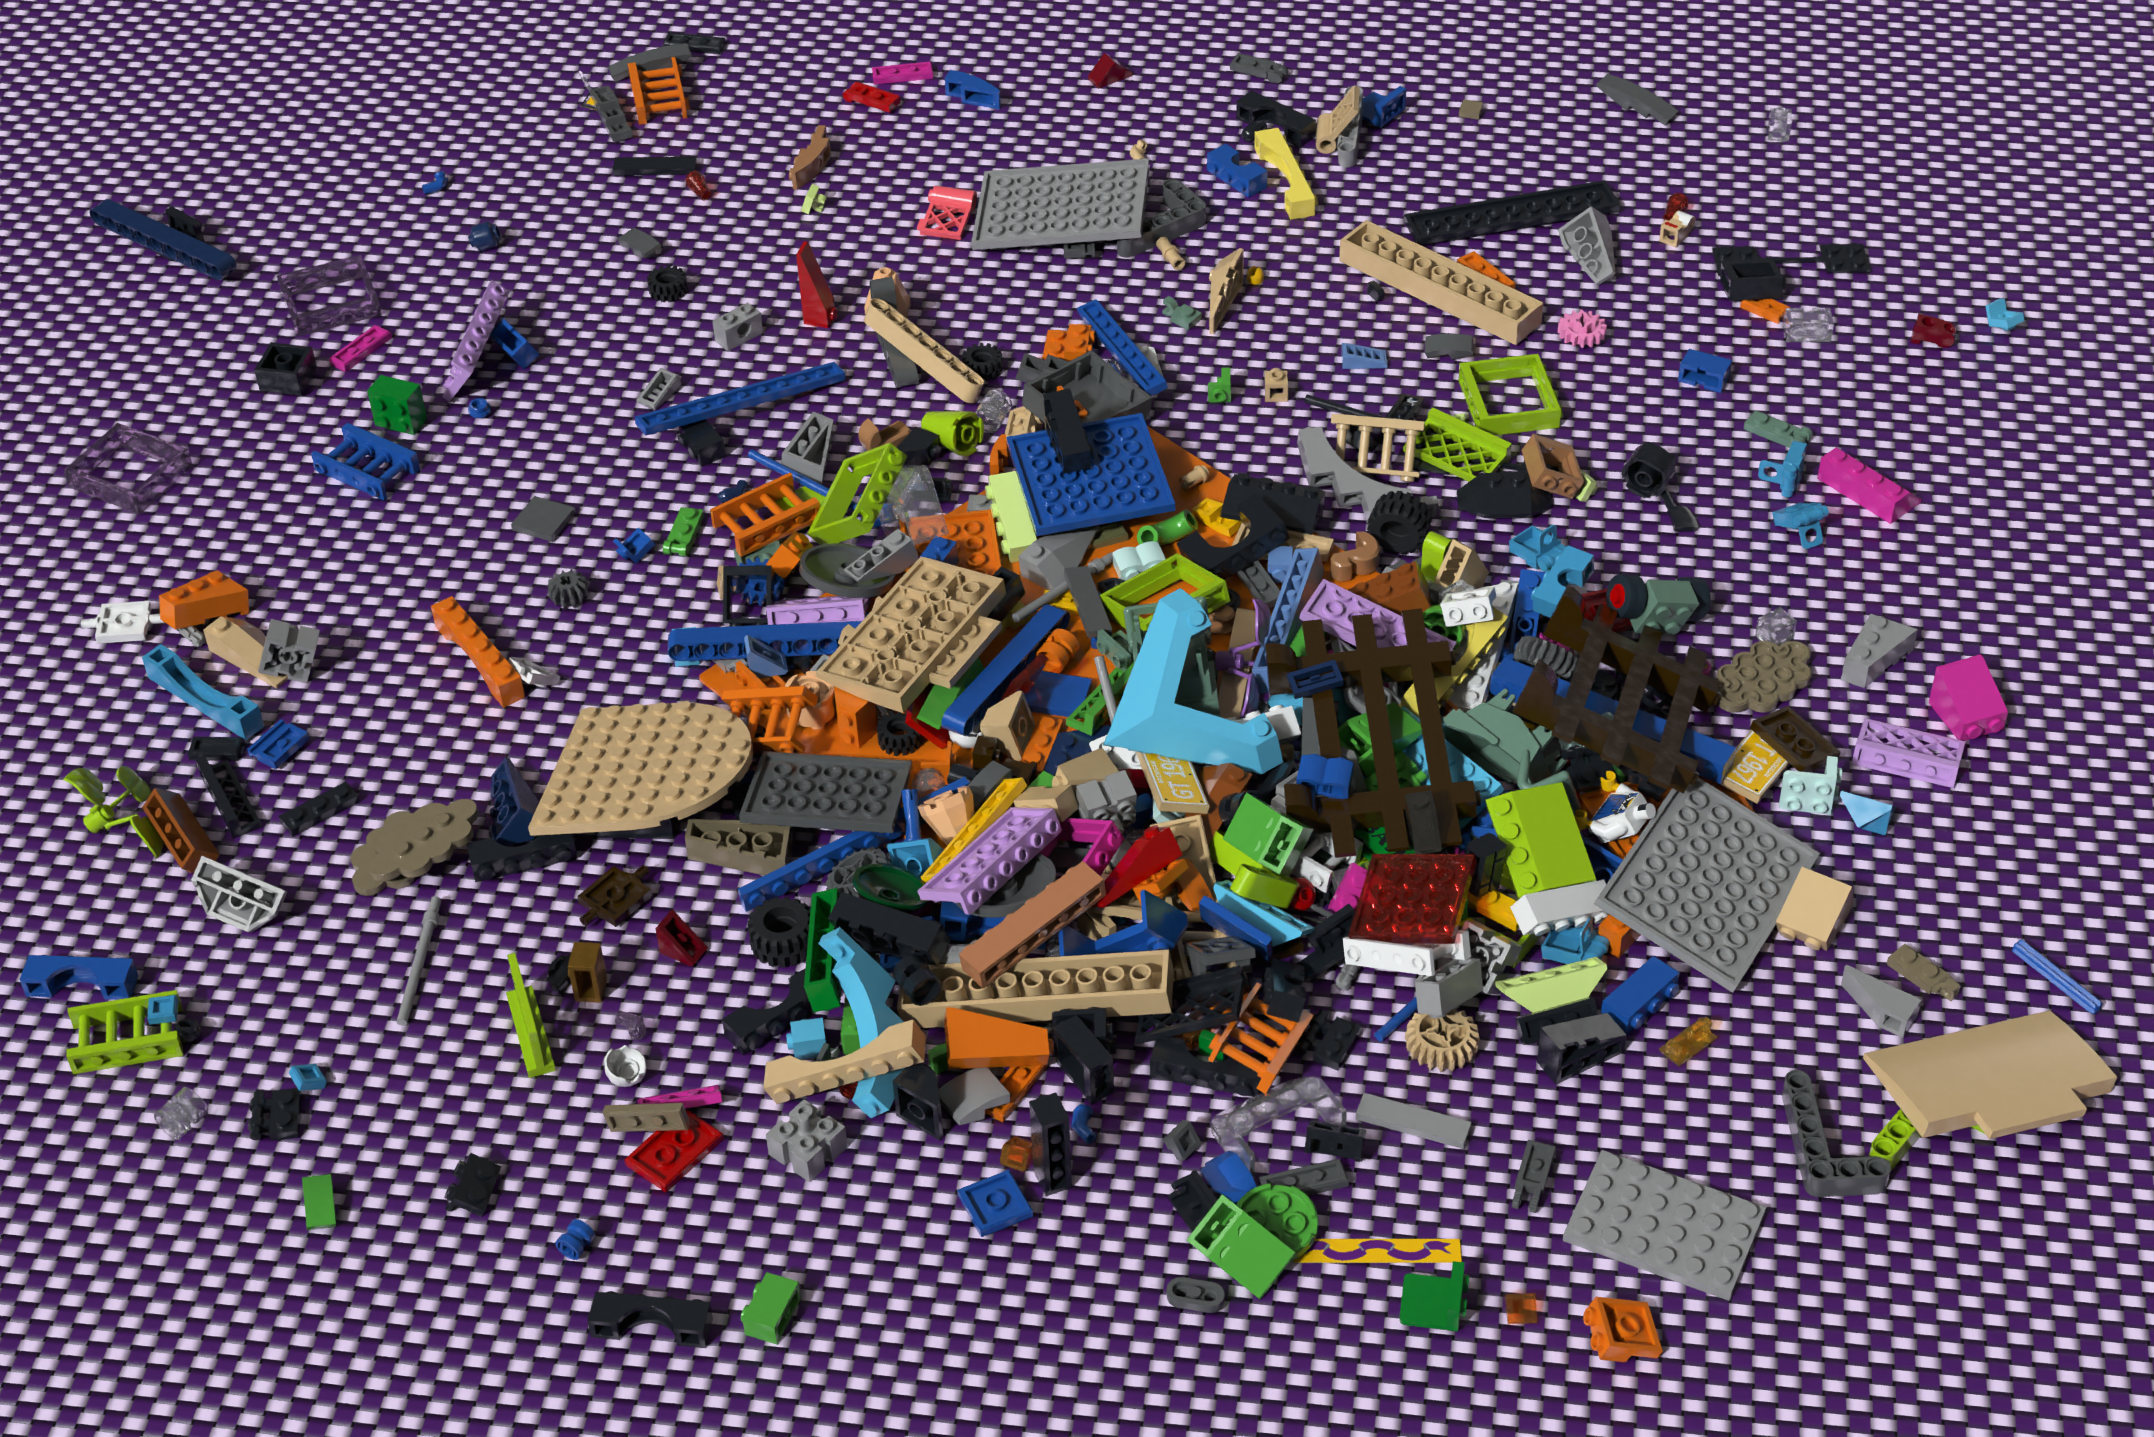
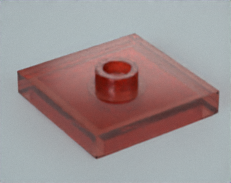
(1026, 679)

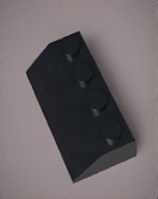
(1295, 505)

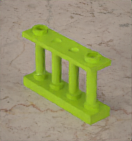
(126, 1051)

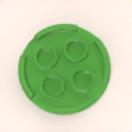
(1284, 1213)

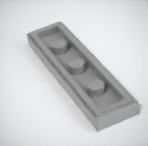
(1413, 1120)

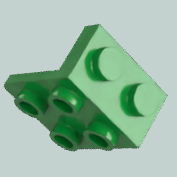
(1434, 1300)

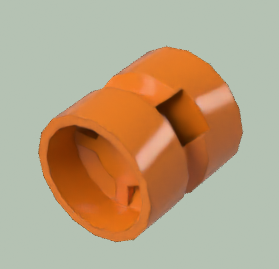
(1059, 650)

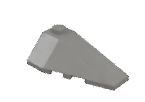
(1048, 556)

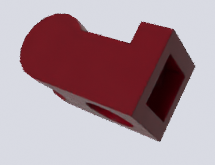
(1933, 330)

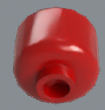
(1304, 896)

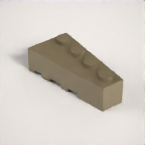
(739, 845)

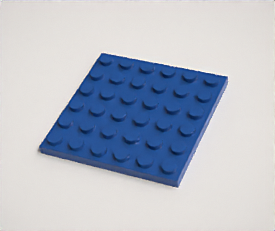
(1119, 486)

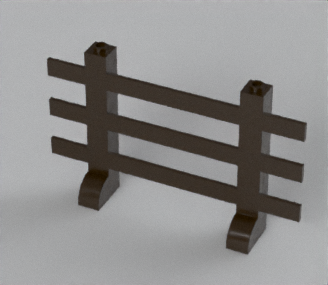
(1643, 666)
(1370, 669)

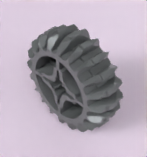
(1532, 649)
(843, 873)

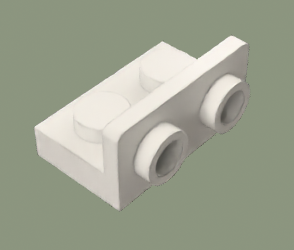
(1468, 606)

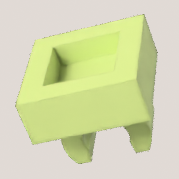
(812, 199)
(1588, 487)

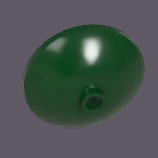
(889, 886)

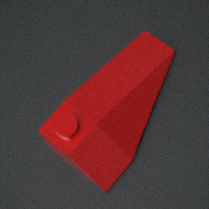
(816, 297)
(1142, 860)

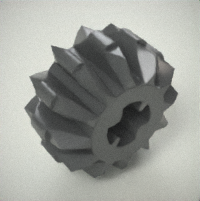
(568, 588)

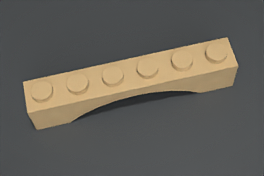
(892, 1050)

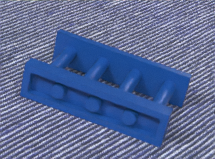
(371, 445)

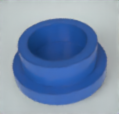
(479, 408)

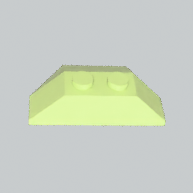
(1554, 985)

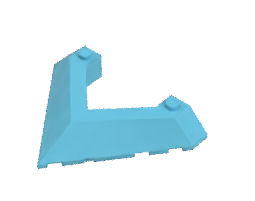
(1154, 724)

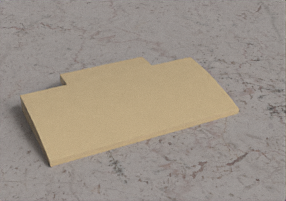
(918, 635)
(1993, 1076)

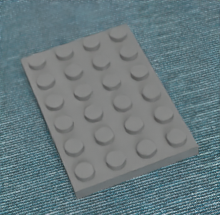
(1665, 1224)

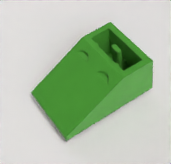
(1356, 737)
(1267, 835)
(1241, 1246)

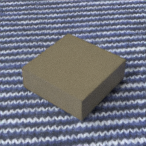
(1470, 109)

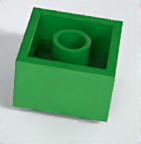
(397, 404)

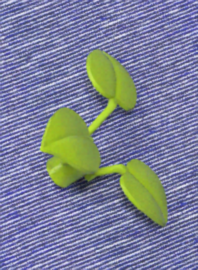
(102, 816)

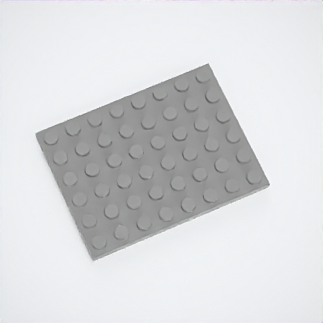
(1061, 204)
(1706, 881)

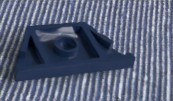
(1070, 746)

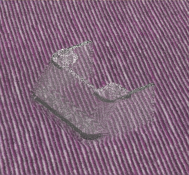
(916, 504)
(1240, 1120)

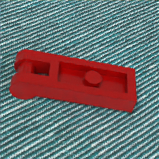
(871, 97)

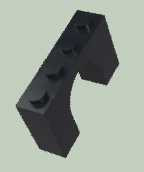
(1265, 534)

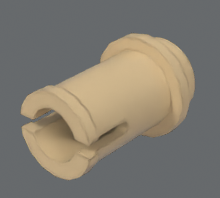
(1196, 476)

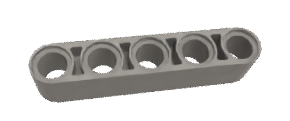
(1349, 138)

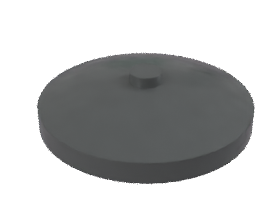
(824, 569)
(1017, 890)

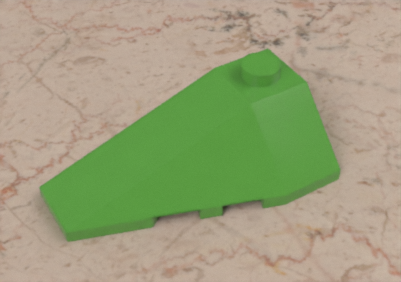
(941, 697)

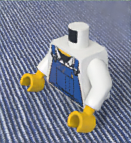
(1619, 815)

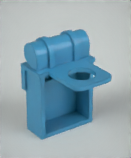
(1789, 472)
(1803, 517)
(1537, 547)
(1574, 944)

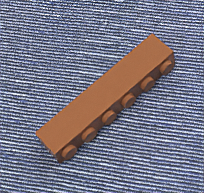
(1032, 924)

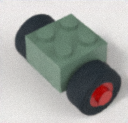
(1658, 603)

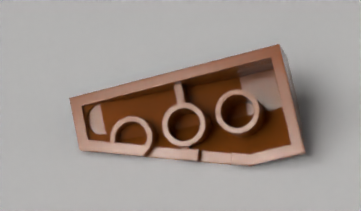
(1217, 783)

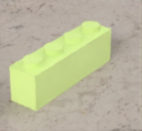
(1011, 513)

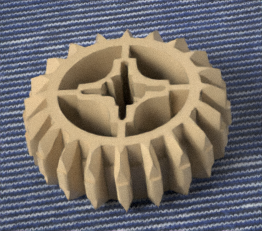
(1442, 1040)

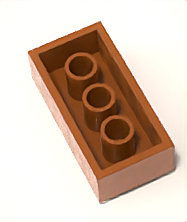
(1397, 590)

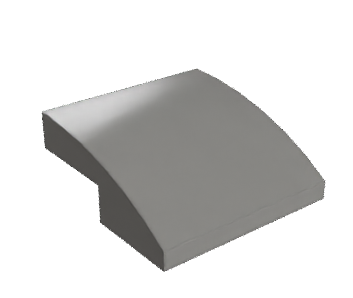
(971, 1094)

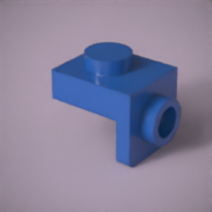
(634, 546)

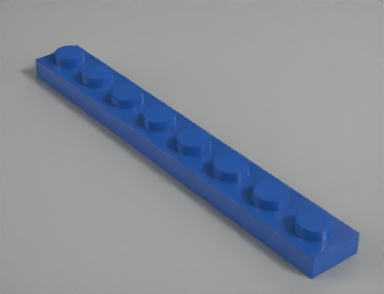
(1122, 348)

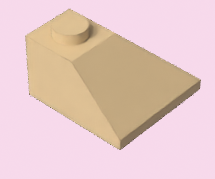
(1011, 724)

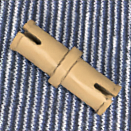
(1170, 253)

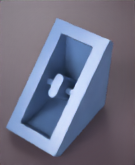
(763, 659)

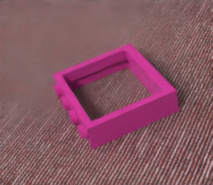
(1101, 832)

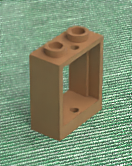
(1537, 453)

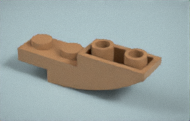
(811, 160)

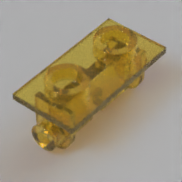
(1689, 1041)

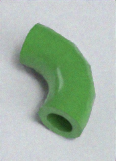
(1168, 530)

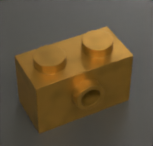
(587, 972)

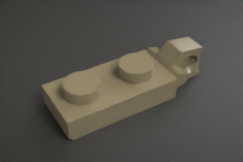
(1923, 972)

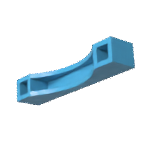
(232, 712)

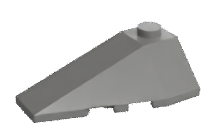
(1590, 244)

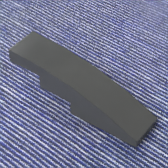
(651, 60)
(1632, 95)
(611, 113)

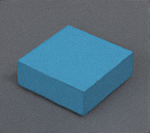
(162, 1009)
(307, 1077)

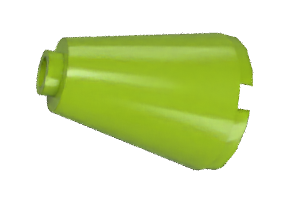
(956, 429)

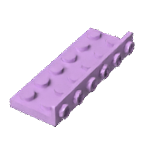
(475, 337)
(1338, 606)
(993, 858)

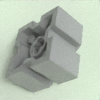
(288, 650)
(1108, 800)
(1493, 952)
(806, 1140)

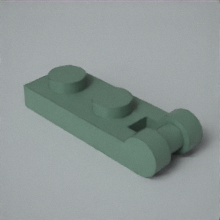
(1776, 430)

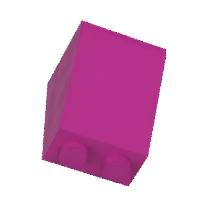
(1968, 698)

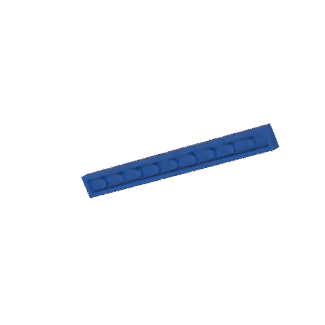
(739, 398)
(825, 858)

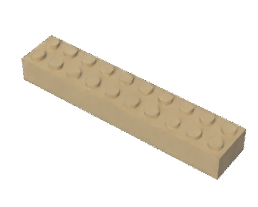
(1441, 282)
(1038, 986)

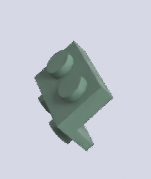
(1115, 648)

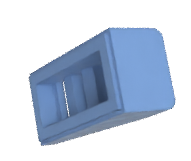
(1362, 357)

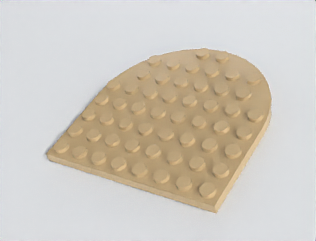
(642, 767)

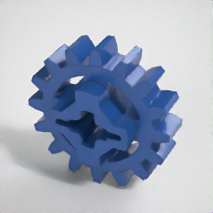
(756, 588)

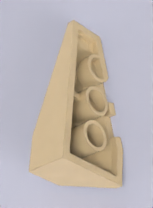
(1225, 285)
(240, 645)

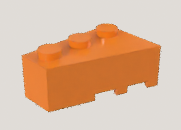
(203, 599)

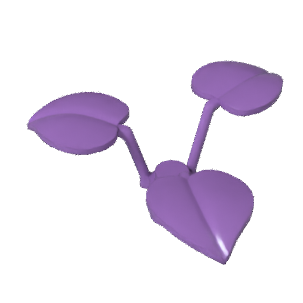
(1233, 661)

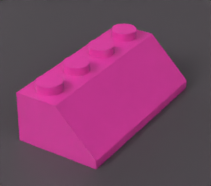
(1865, 486)

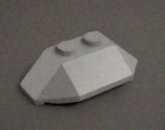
(236, 895)

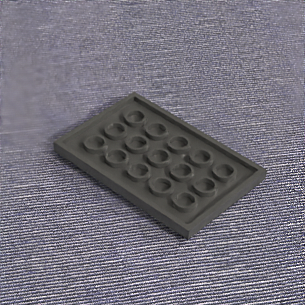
(826, 792)

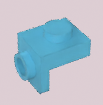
(2000, 317)

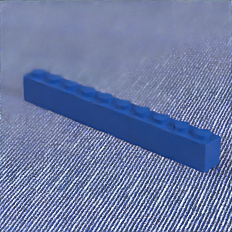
(1713, 756)

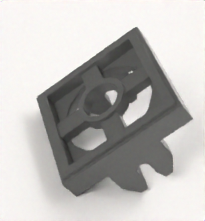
(1218, 951)

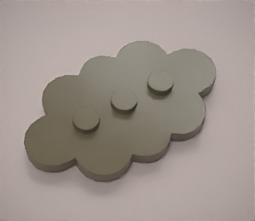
(1763, 676)
(423, 840)
(361, 856)

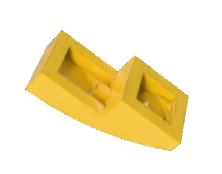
(1209, 513)

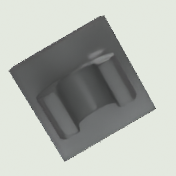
(1182, 1140)

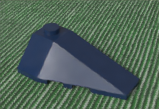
(512, 805)

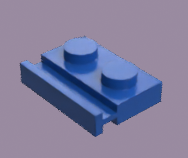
(278, 744)

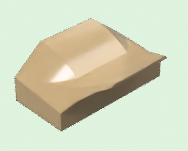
(1095, 925)

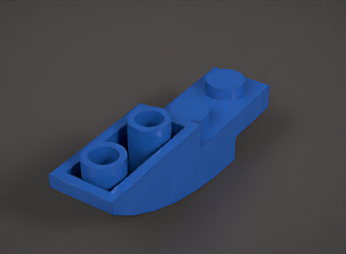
(1525, 619)

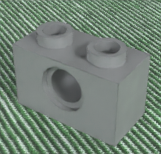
(737, 326)

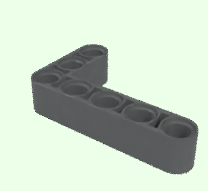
(1185, 215)
(900, 366)
(1818, 1171)

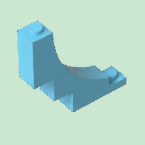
(867, 990)

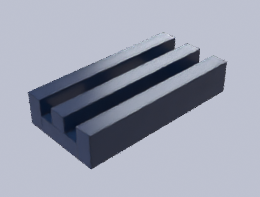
(1316, 683)

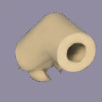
(1138, 150)

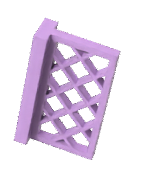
(817, 610)
(1912, 763)

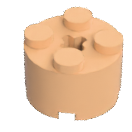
(825, 707)

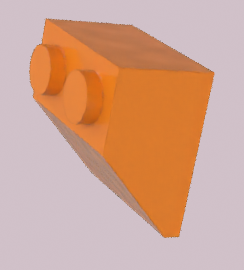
(855, 718)

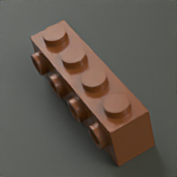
(179, 829)

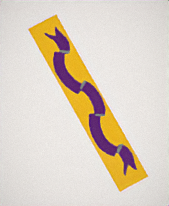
(1382, 1251)

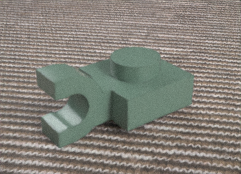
(1182, 316)

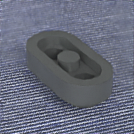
(1196, 1294)

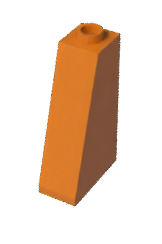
(989, 1041)

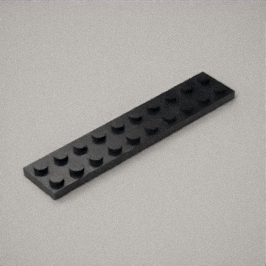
(1509, 212)

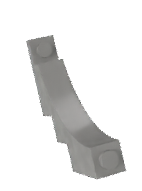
(1350, 487)

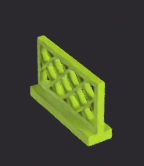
(1466, 437)
(528, 1024)

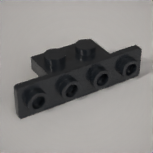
(1327, 943)

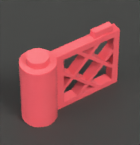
(950, 201)

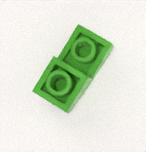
(319, 1202)

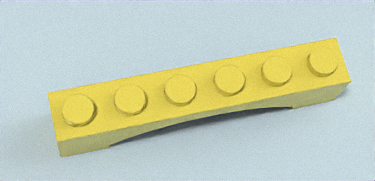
(1273, 147)
(1479, 642)

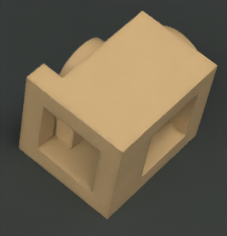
(1276, 380)

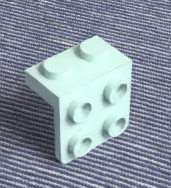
(1811, 790)

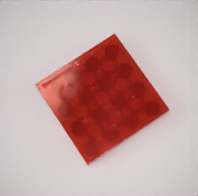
(1413, 898)

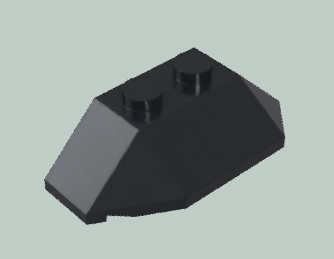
(1503, 496)

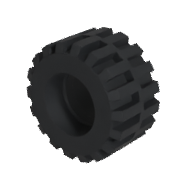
(1399, 522)
(777, 917)

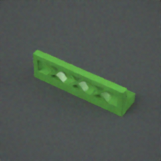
(1098, 714)

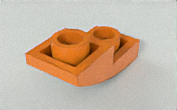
(999, 455)
(1192, 887)

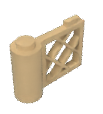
(1332, 124)

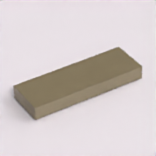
(646, 1117)

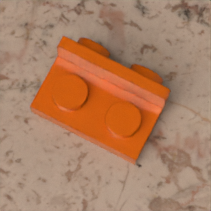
(1163, 880)

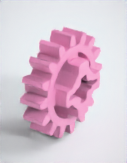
(1582, 328)

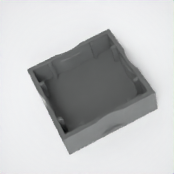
(1094, 385)

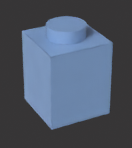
(1279, 562)

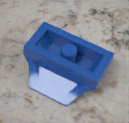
(1228, 1176)

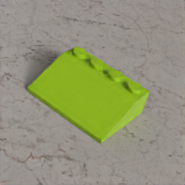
(1540, 839)

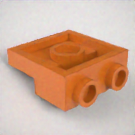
(1070, 343)
(1621, 1329)

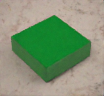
(1205, 1039)

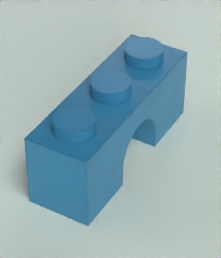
(1570, 567)

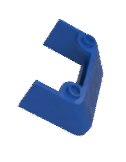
(1159, 930)

